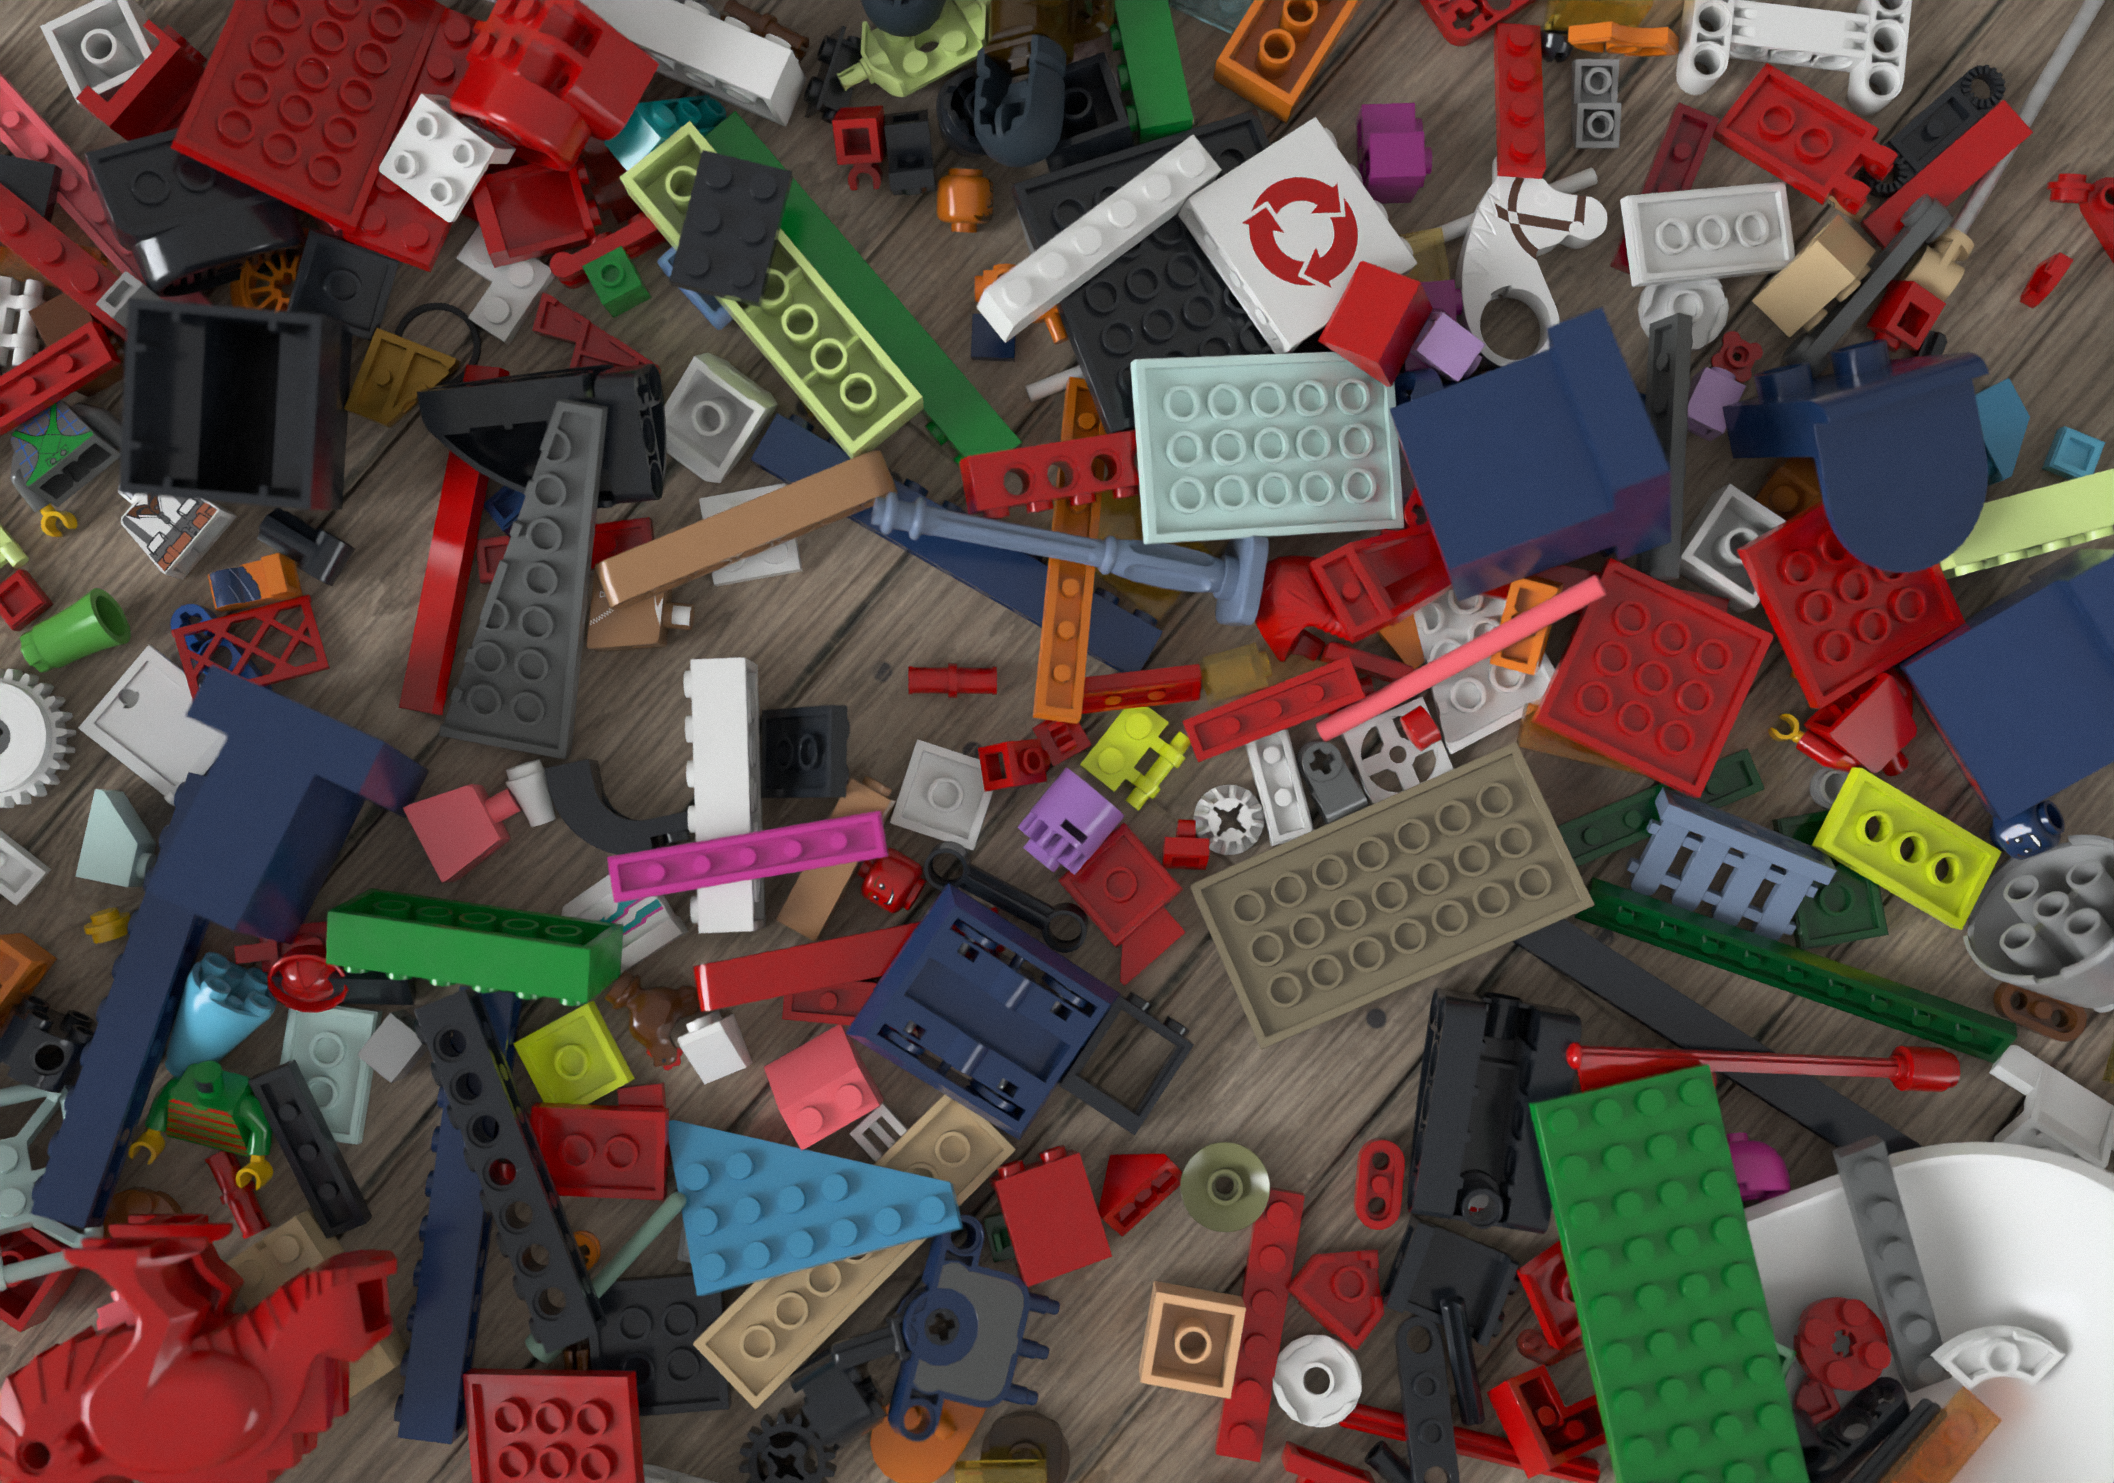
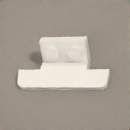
(2056, 1112)

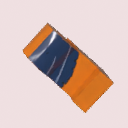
(255, 583)

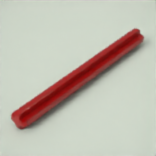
(1468, 1443)

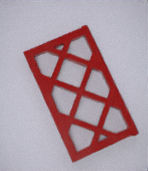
(267, 614)

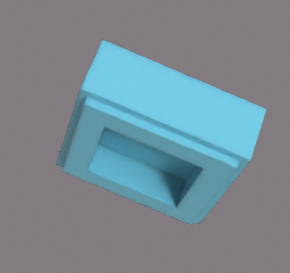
(2073, 454)

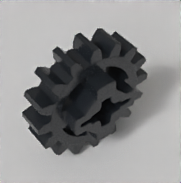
(776, 1446)

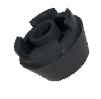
(956, 114)

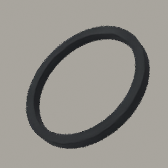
(446, 307)

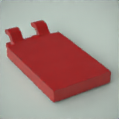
(1804, 139)
(602, 1149)

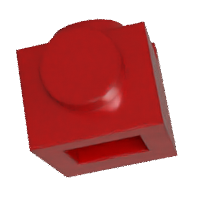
(1905, 315)
(1023, 761)

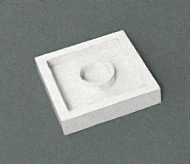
(942, 795)

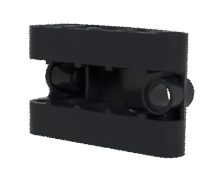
(1473, 1111)

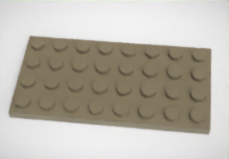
(1390, 895)

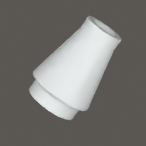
(531, 791)

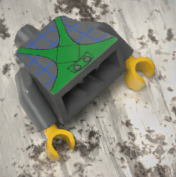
(60, 455)

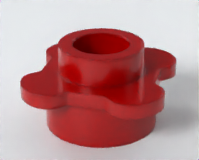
(1748, 355)

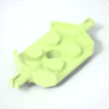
(903, 69)

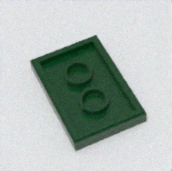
(1845, 908)

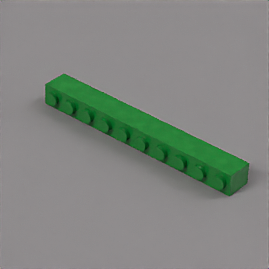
(950, 401)

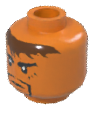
(964, 199)

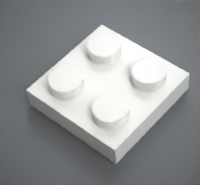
(771, 562)

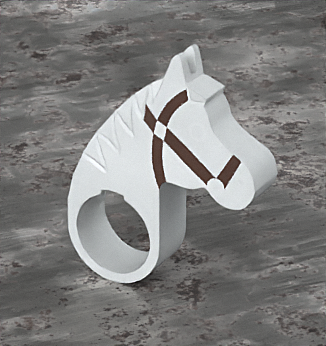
(1501, 246)

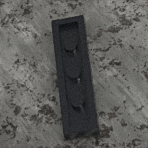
(310, 1149)

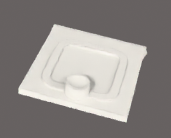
(153, 731)

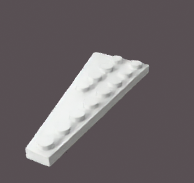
(1483, 694)

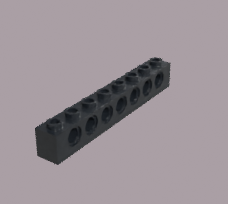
(533, 1184)

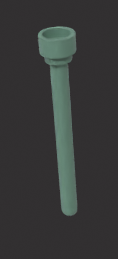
(622, 1260)

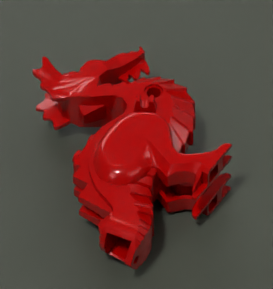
(191, 1382)

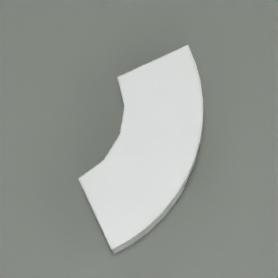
(1996, 1353)

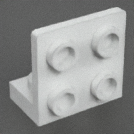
(441, 156)

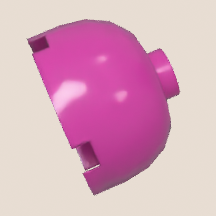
(1757, 1168)

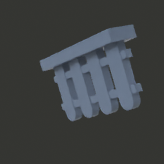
(1719, 833)

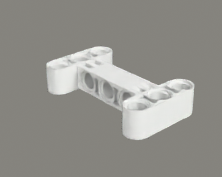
(1799, 39)

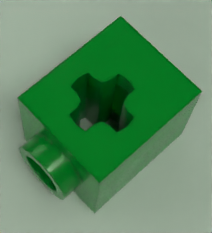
(617, 281)

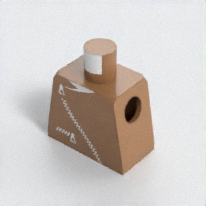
(635, 626)

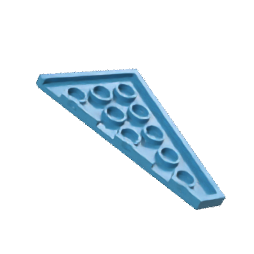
(783, 1210)

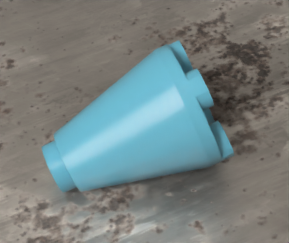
(217, 1011)

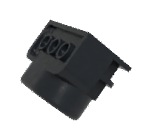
(187, 219)

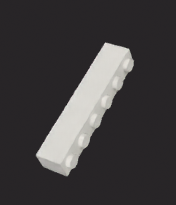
(1097, 239)

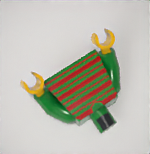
(211, 1111)

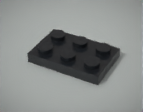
(731, 228)
(805, 752)

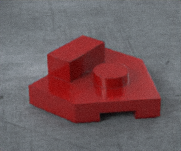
(1341, 1293)

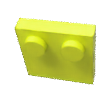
(574, 1058)

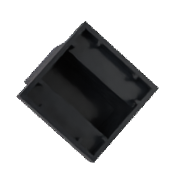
(234, 405)

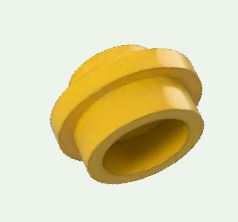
(107, 925)

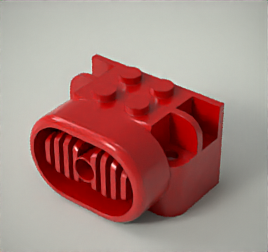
(550, 79)

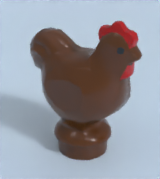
(654, 1015)

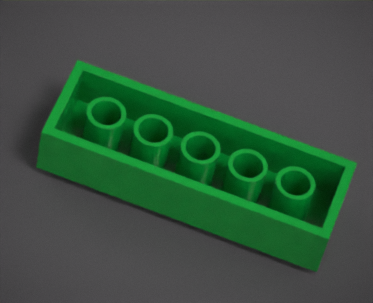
(474, 945)

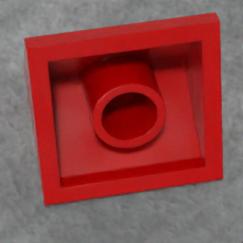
(1377, 321)

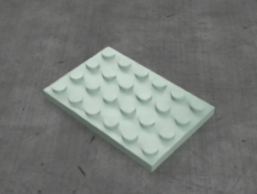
(1263, 447)

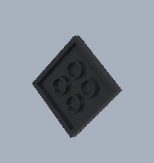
(653, 1334)

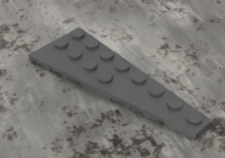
(529, 642)

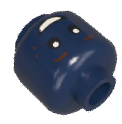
(2029, 831)

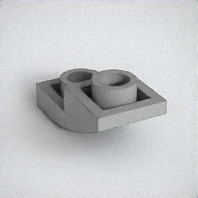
(1594, 103)

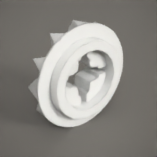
(1226, 798)

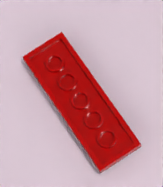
(392, 218)

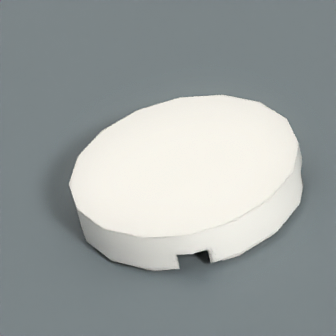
(1695, 298)

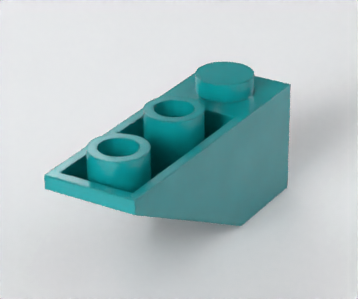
(658, 120)

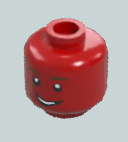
(892, 881)

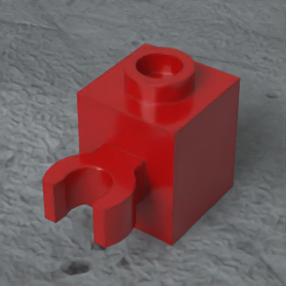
(860, 142)

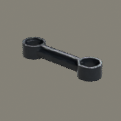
(1007, 897)

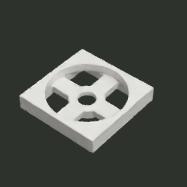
(1390, 738)

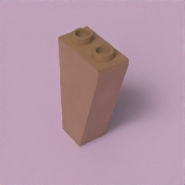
(822, 889)

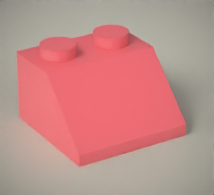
(822, 1086)

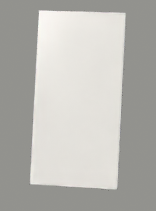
(1707, 233)

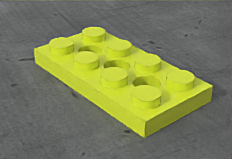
(1880, 858)

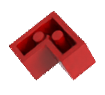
(1540, 1424)

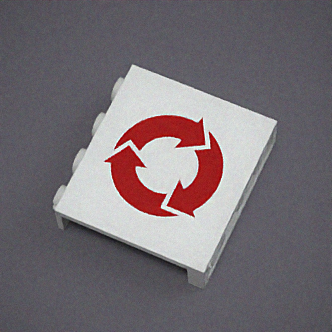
(1292, 233)

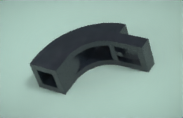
(589, 814)

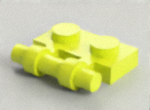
(1124, 746)

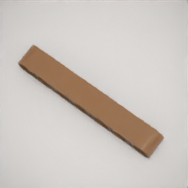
(745, 530)

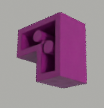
(1391, 151)

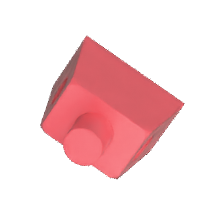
(461, 827)

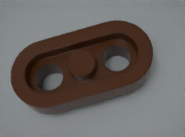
(2036, 1012)

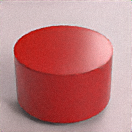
(1420, 728)

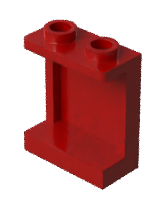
(151, 88)
(534, 212)
(1050, 1215)

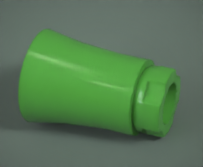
(76, 632)

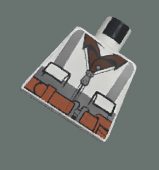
(174, 529)

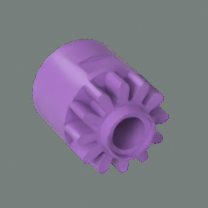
(1068, 823)

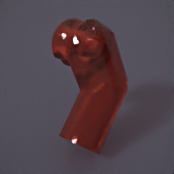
(1535, 1347)

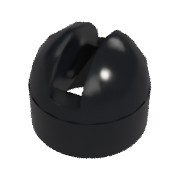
(1555, 45)

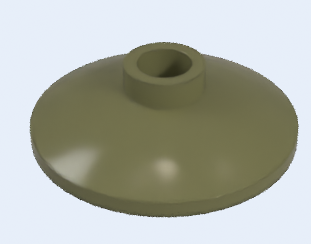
(1230, 1209)

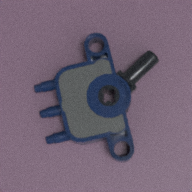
(974, 1348)

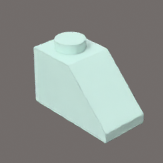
(115, 842)

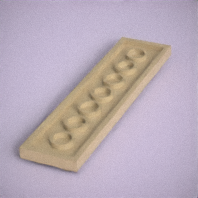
(791, 1315)

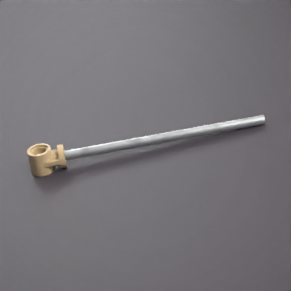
(1935, 263)

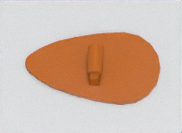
(930, 1459)

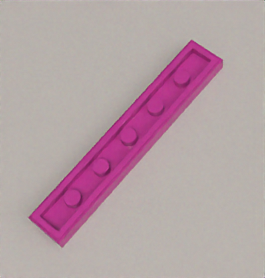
(747, 856)

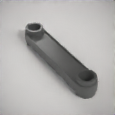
(1922, 223)

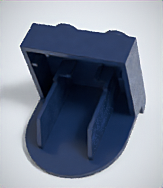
(1889, 443)

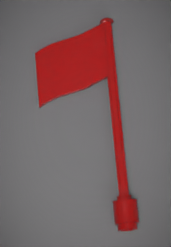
(1907, 1066)

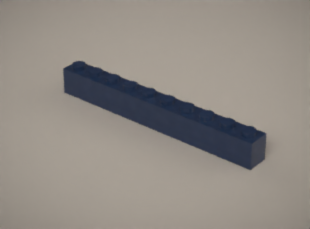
(1001, 574)
(124, 1051)
(452, 1263)

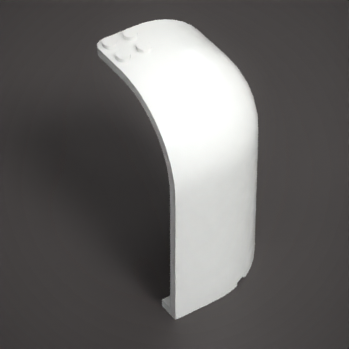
(1999, 1243)

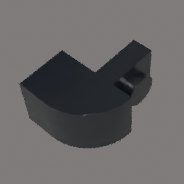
(909, 153)

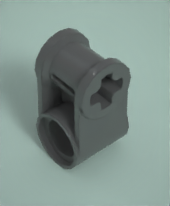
(1334, 788)

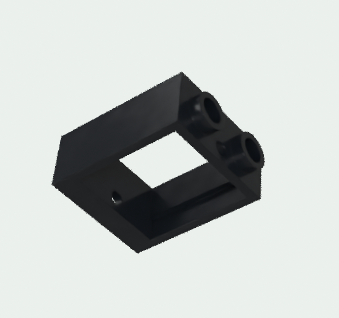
(1105, 1102)

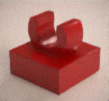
(1061, 739)
(1184, 849)

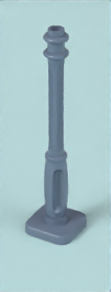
(1232, 579)

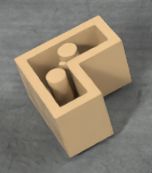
(1822, 270)

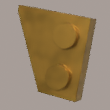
(393, 375)

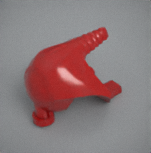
(1291, 603)

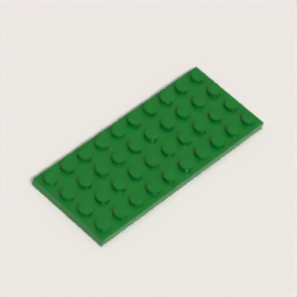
(1667, 1283)

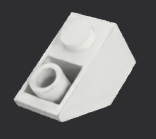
(715, 1046)

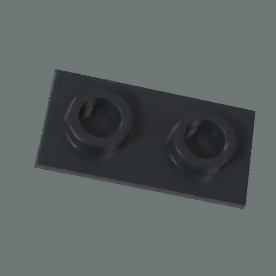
(825, 91)

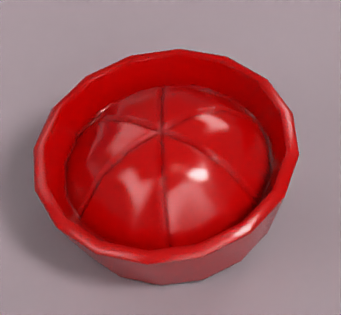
(306, 980)

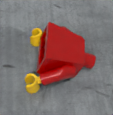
(1860, 728)

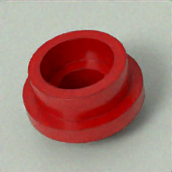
(2070, 188)

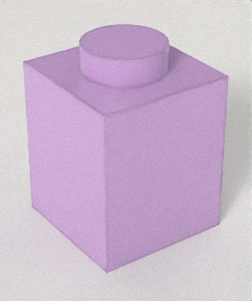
(1447, 347)
(1707, 395)

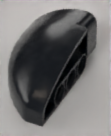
(504, 419)

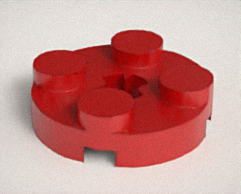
(1867, 1348)

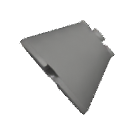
(2051, 923)

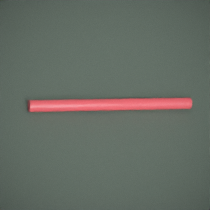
(1462, 657)

